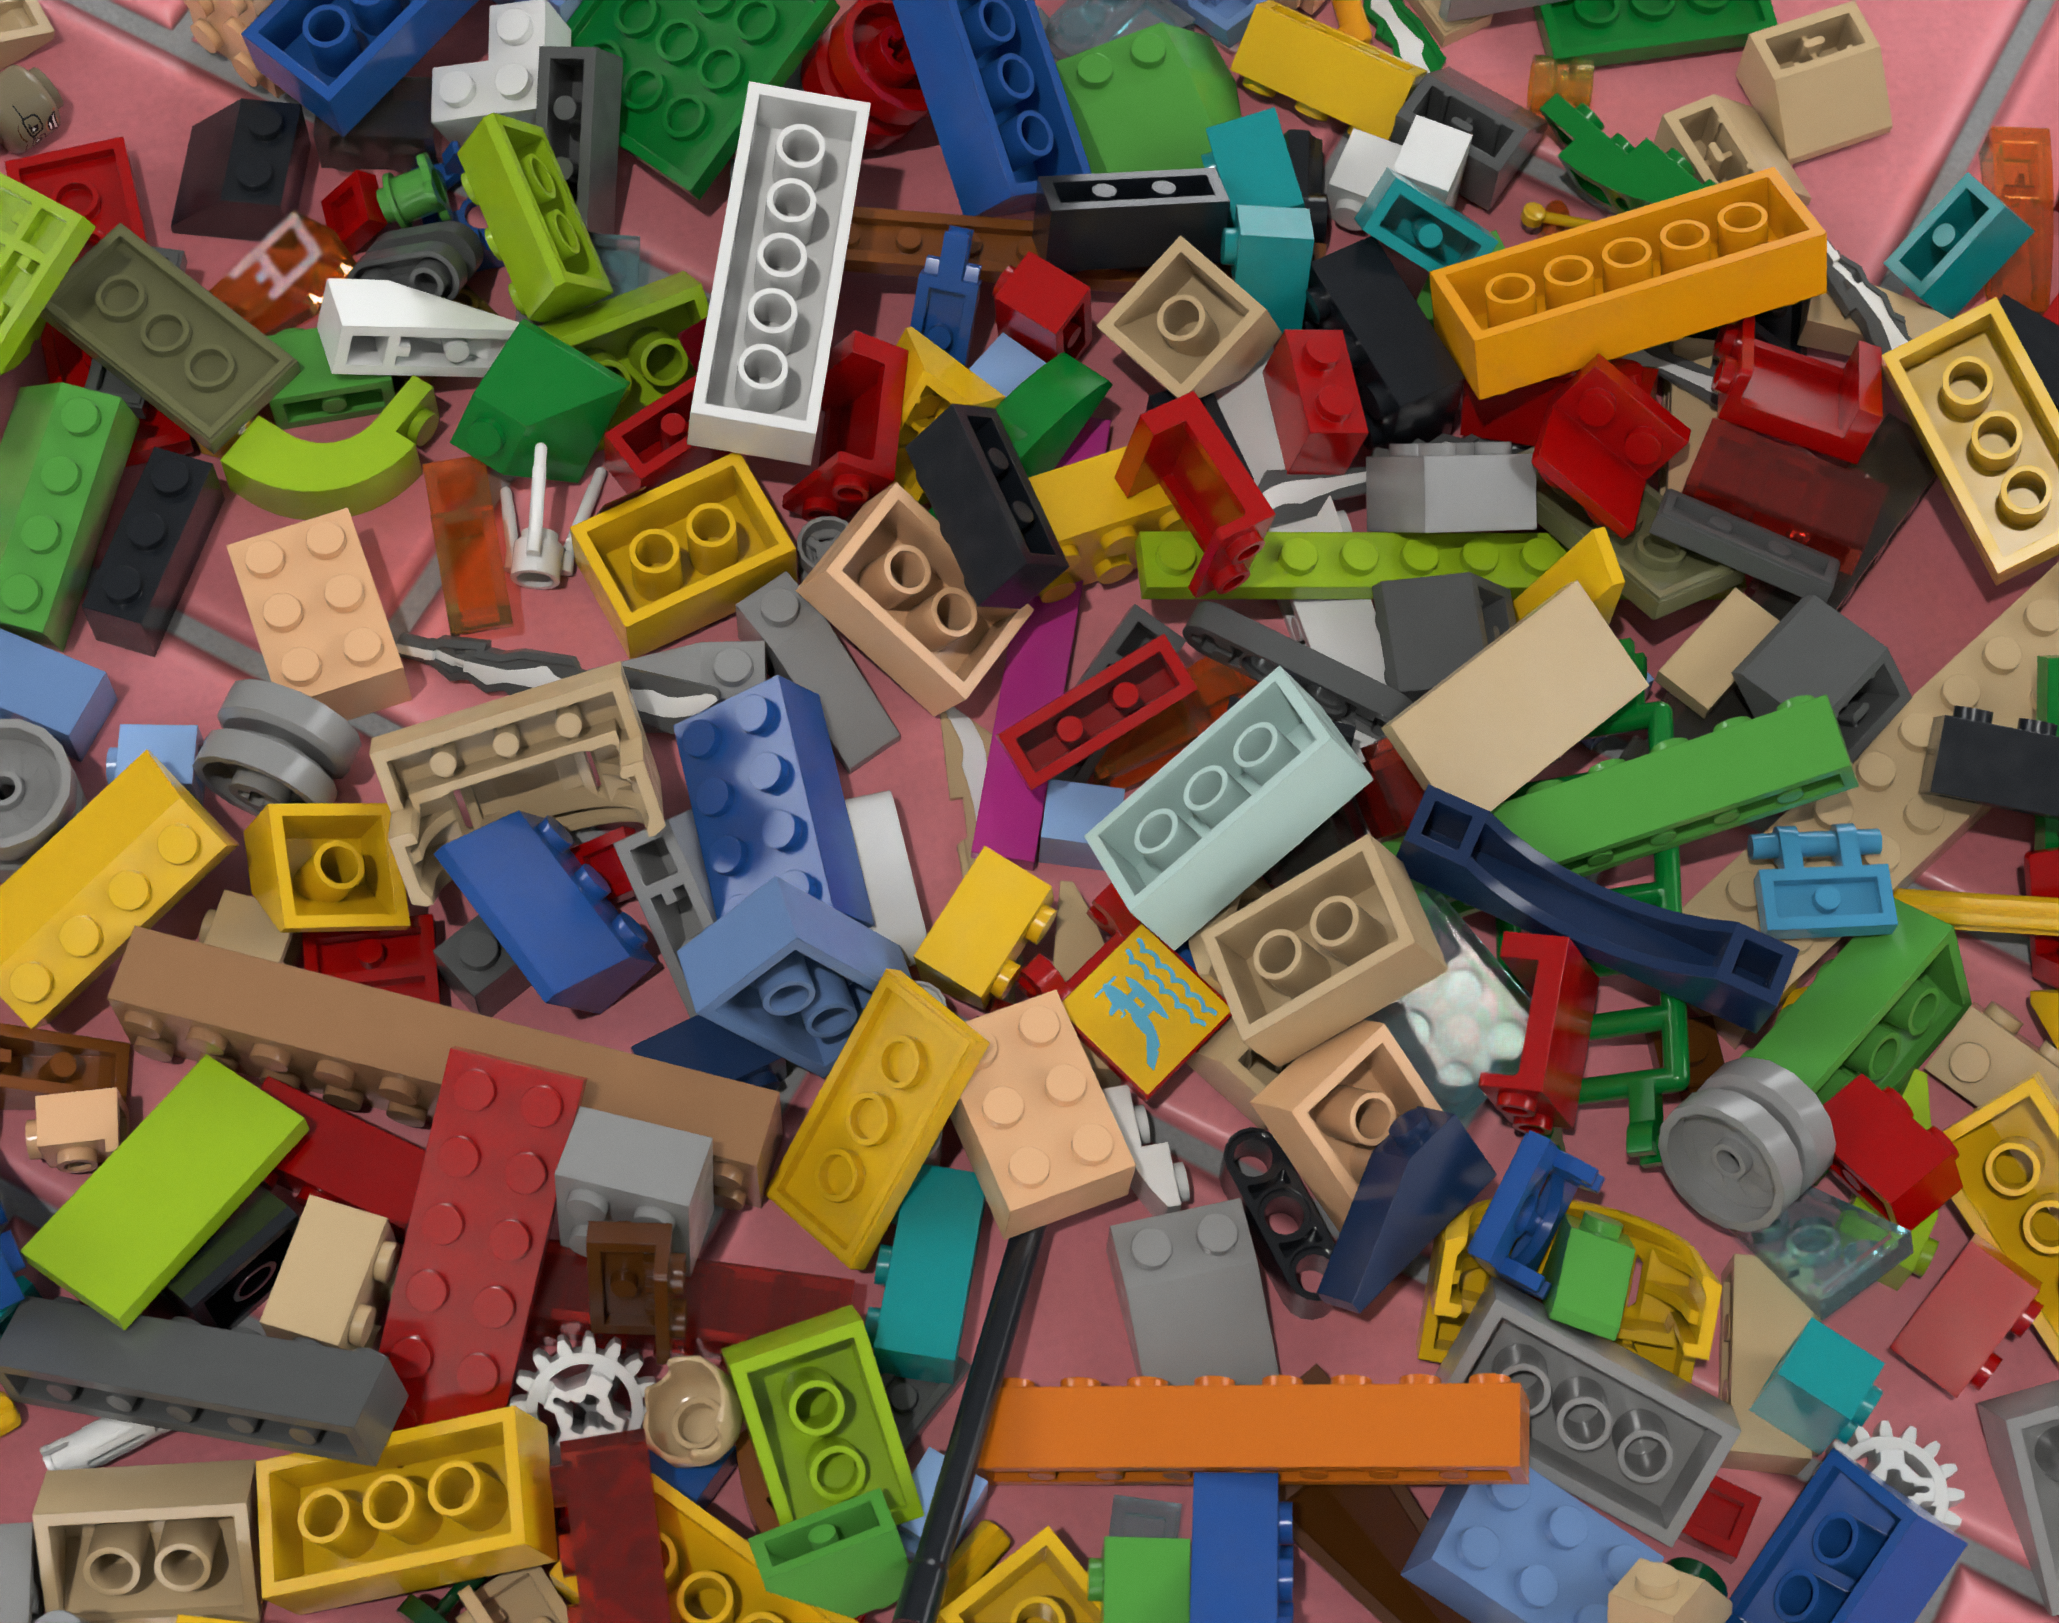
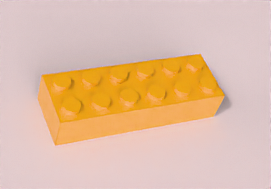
(1628, 282)

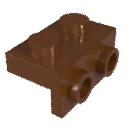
(636, 1282)

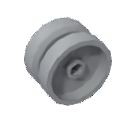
(275, 748)
(35, 792)
(1747, 1144)

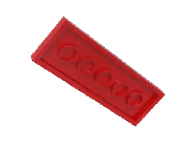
(101, 187)
(477, 1235)

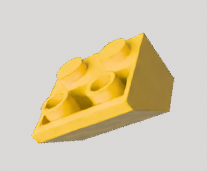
(931, 386)

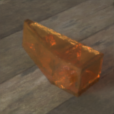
(285, 275)

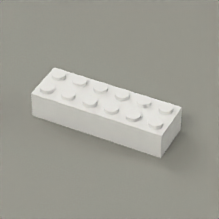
(778, 274)

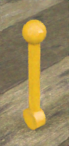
(1535, 214)

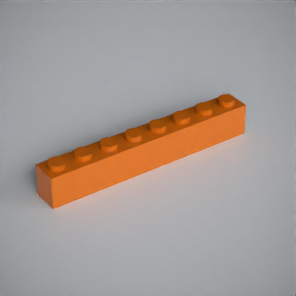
(1301, 1431)

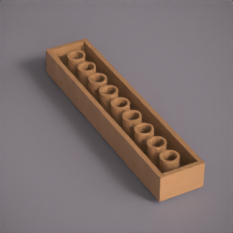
(394, 1048)

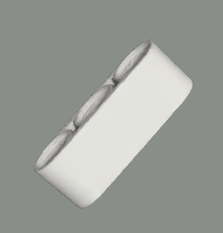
(887, 871)

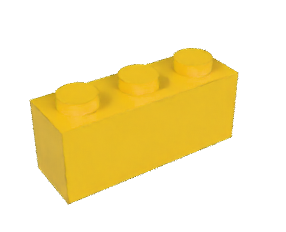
(1324, 70)

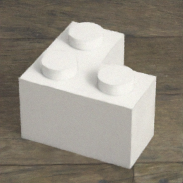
(507, 79)
(1429, 158)

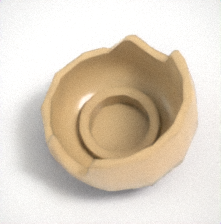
(692, 1413)

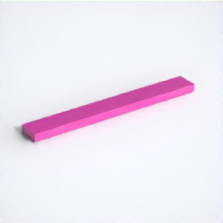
(1032, 677)

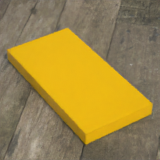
(876, 1118)

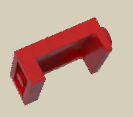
(1798, 395)
(859, 429)
(1205, 483)
(1556, 1034)

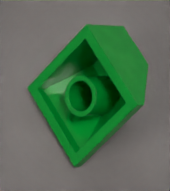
(539, 395)

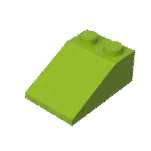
(821, 1417)

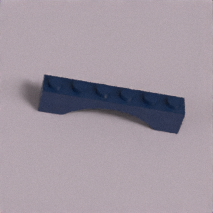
(1688, 956)

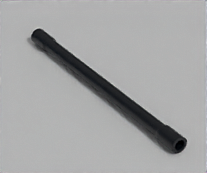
(928, 1573)

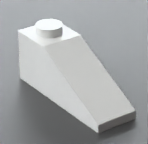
(405, 331)

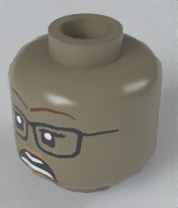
(27, 108)

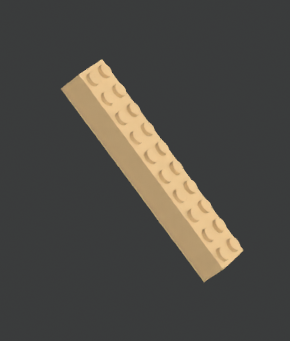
(1916, 828)

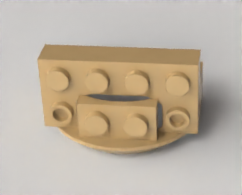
(515, 757)

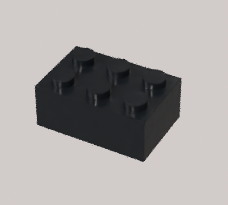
(1397, 359)

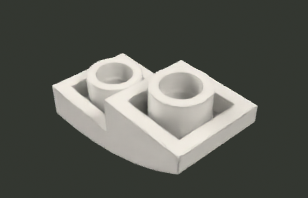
(1156, 1179)

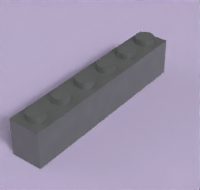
(202, 1380)

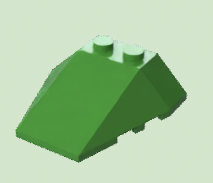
(1149, 99)

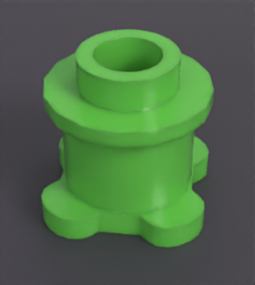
(414, 194)

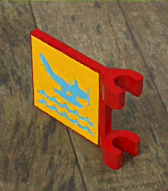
(1133, 999)

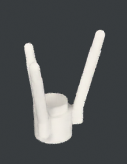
(537, 556)

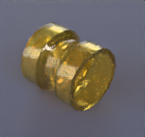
(1569, 80)

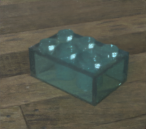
(1462, 1019)

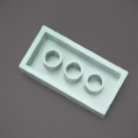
(1227, 808)

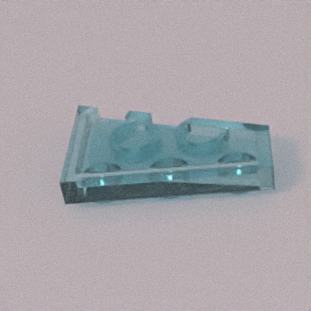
(1828, 1249)

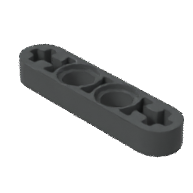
(1260, 650)

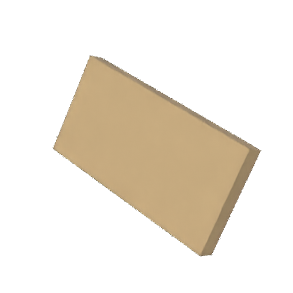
(1518, 702)

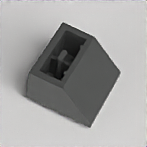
(1500, 129)
(1436, 626)
(1823, 654)

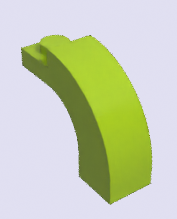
(319, 478)

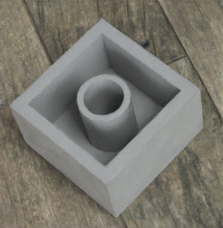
(1451, 488)
(636, 1174)

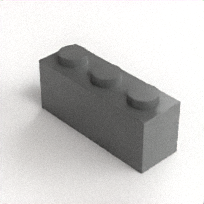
(582, 122)

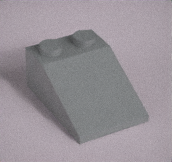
(1193, 1295)
(2025, 1457)

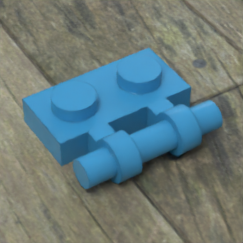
(1822, 900)

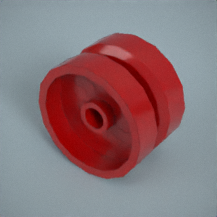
(870, 63)

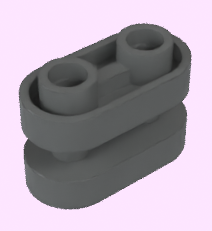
(424, 257)

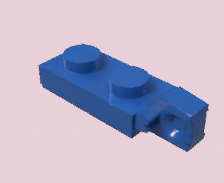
(949, 295)

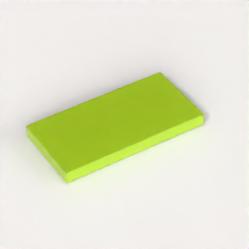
(164, 1191)

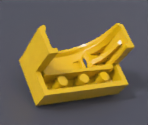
(1665, 1325)

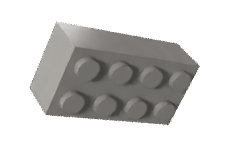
(1599, 1413)

